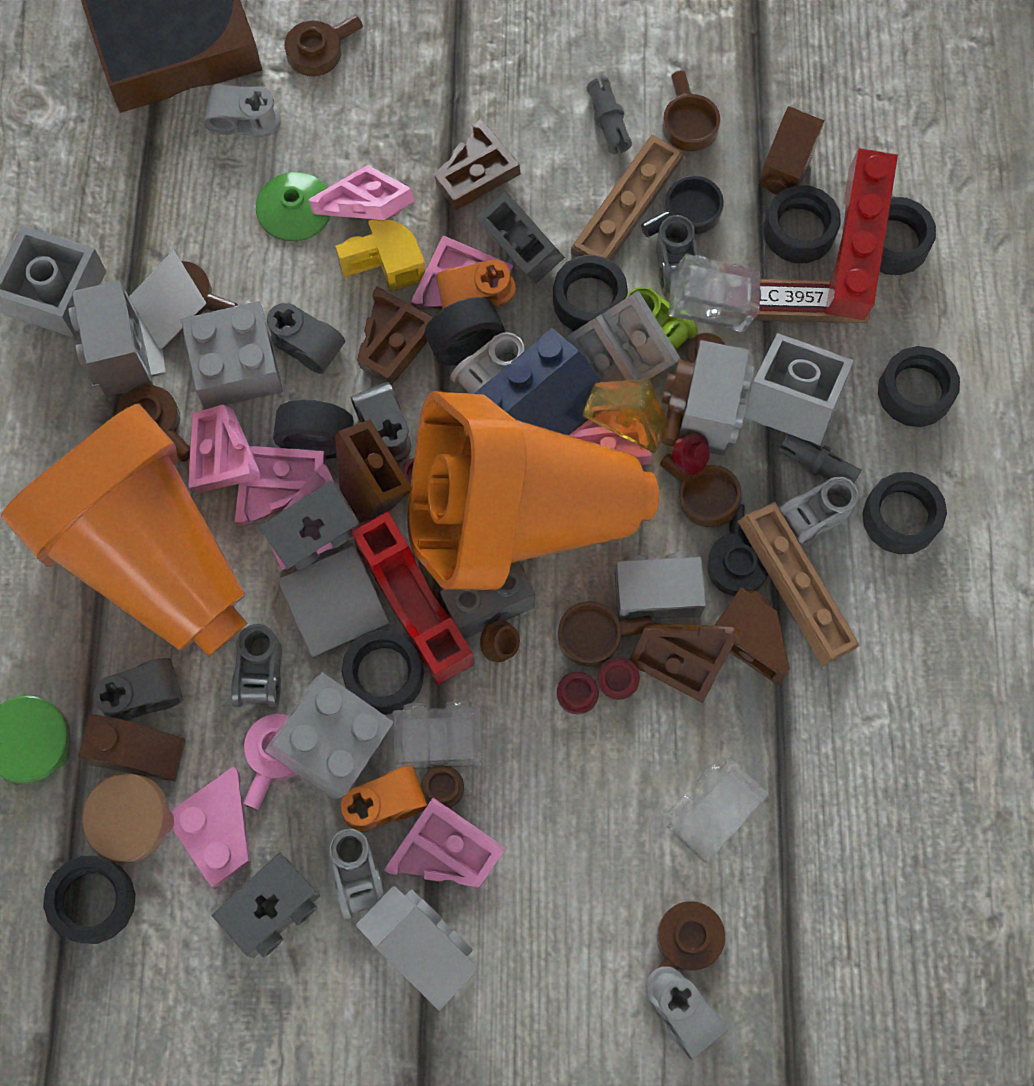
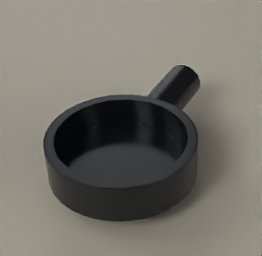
(692, 198)
(735, 562)

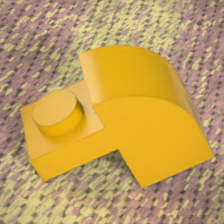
(387, 246)

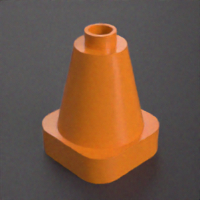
(512, 492)
(132, 533)

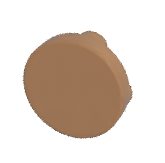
(126, 817)

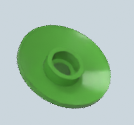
(290, 220)

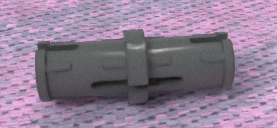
(609, 115)
(818, 459)

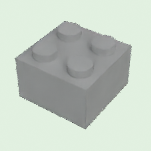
(41, 277)
(110, 338)
(231, 355)
(798, 388)
(717, 395)
(329, 736)
(419, 945)

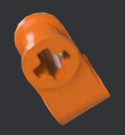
(476, 281)
(393, 798)

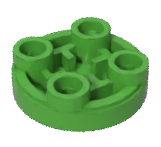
(32, 739)

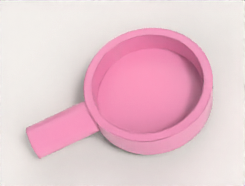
(265, 765)

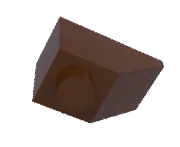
(791, 151)
(368, 472)
(760, 638)
(131, 748)

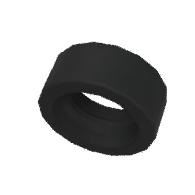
(812, 200)
(920, 221)
(586, 267)
(462, 329)
(932, 362)
(310, 425)
(920, 488)
(390, 640)
(59, 884)

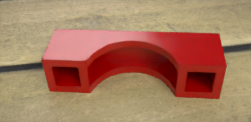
(863, 235)
(411, 599)

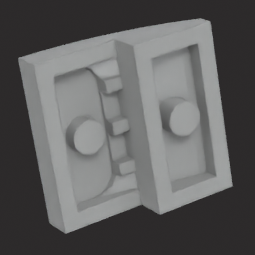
(625, 342)
(333, 601)

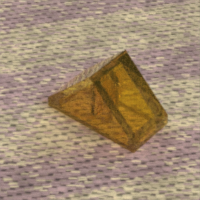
(628, 410)

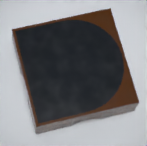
(169, 46)

